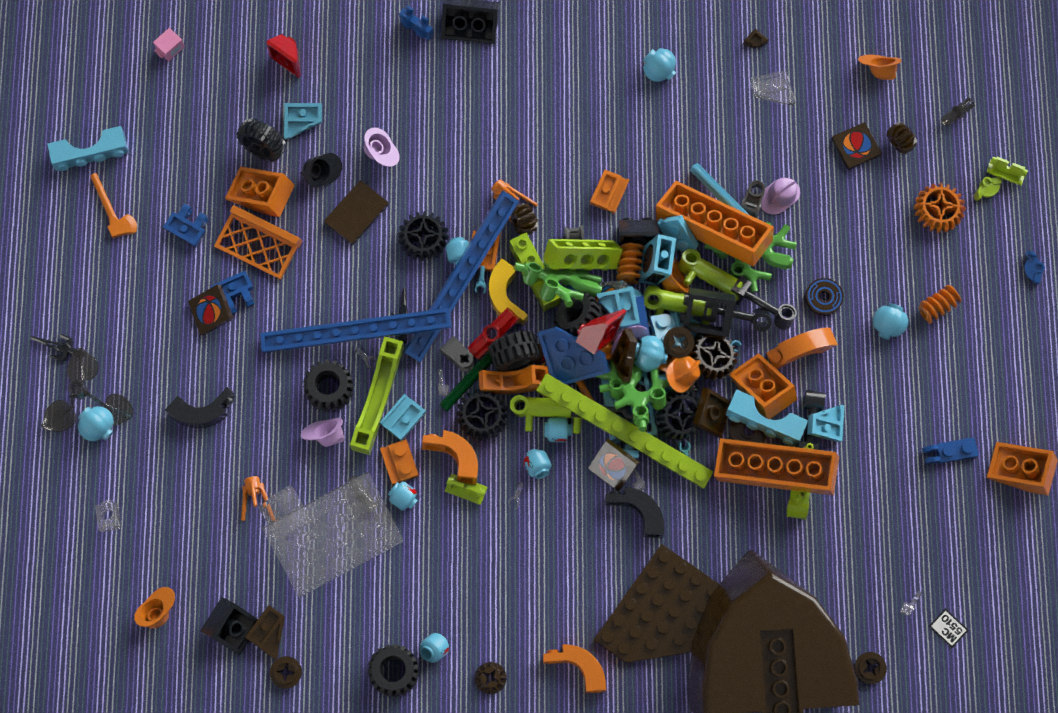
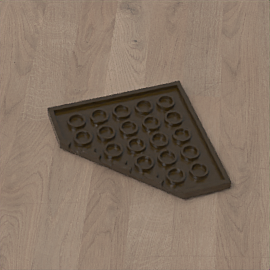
(658, 610)

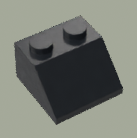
(637, 231)
(229, 625)

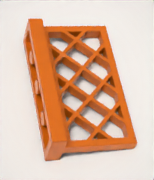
(261, 226)

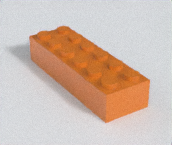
(717, 223)
(776, 466)

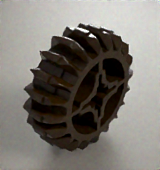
(721, 351)

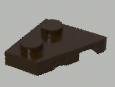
(624, 355)
(267, 632)

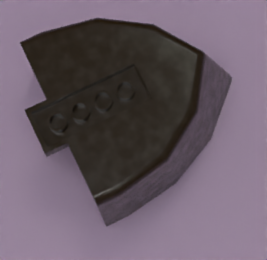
(767, 647)

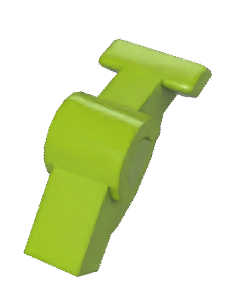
(987, 188)

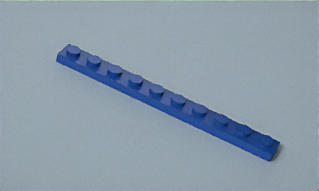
(465, 269)
(356, 330)

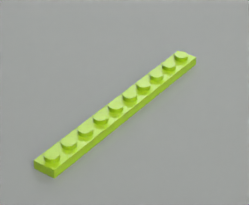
(624, 431)

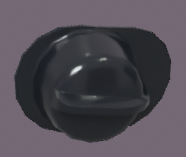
(322, 169)

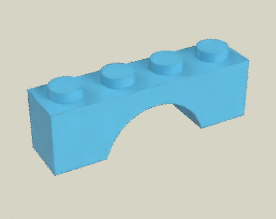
(111, 144)
(743, 410)

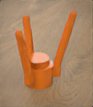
(500, 186)
(253, 488)

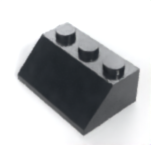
(470, 20)

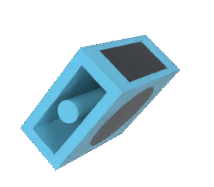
(657, 260)

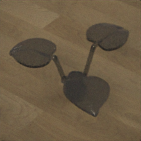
(80, 368)

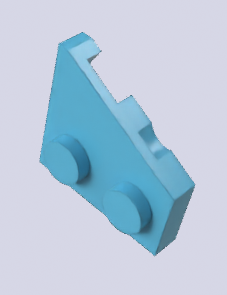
(300, 118)
(619, 300)
(827, 424)

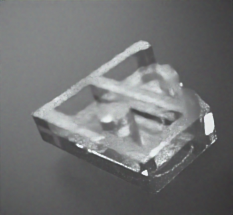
(773, 88)

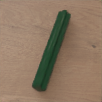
(466, 382)

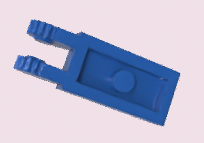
(952, 451)

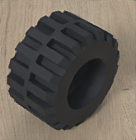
(579, 313)
(514, 351)
(323, 371)
(390, 653)

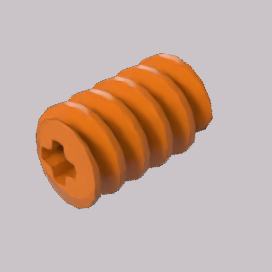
(628, 263)
(939, 302)

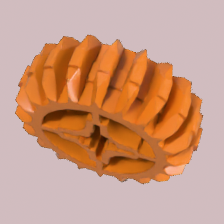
(953, 206)

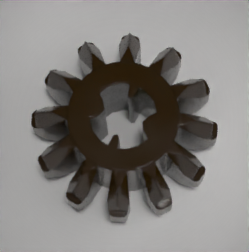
(901, 137)
(524, 219)

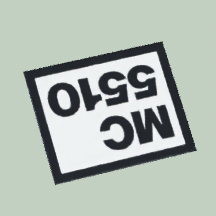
(948, 628)

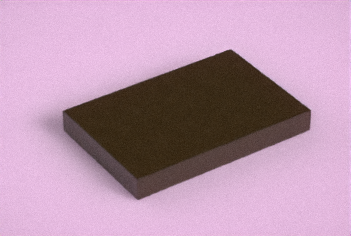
(356, 212)

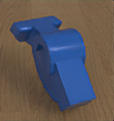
(1033, 267)

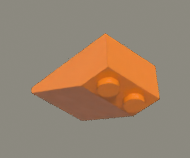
(260, 190)
(766, 384)
(1023, 467)

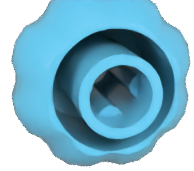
(659, 65)
(890, 321)
(650, 353)
(95, 423)

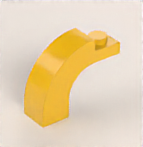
(498, 283)

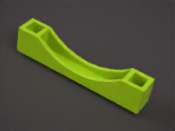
(382, 382)

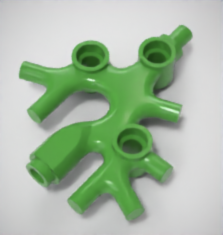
(774, 259)
(579, 279)
(628, 395)

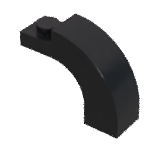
(201, 416)
(645, 505)

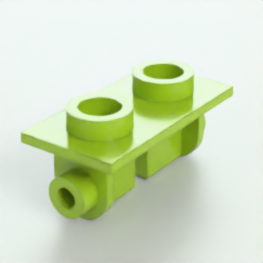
(1000, 168)
(470, 492)

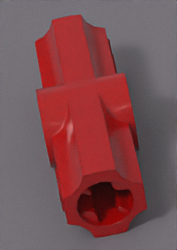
(502, 324)

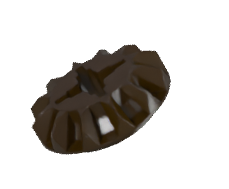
(688, 342)
(279, 665)
(879, 670)
(492, 687)

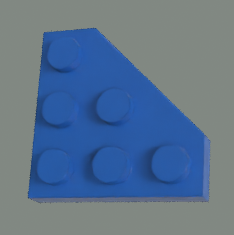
(568, 359)

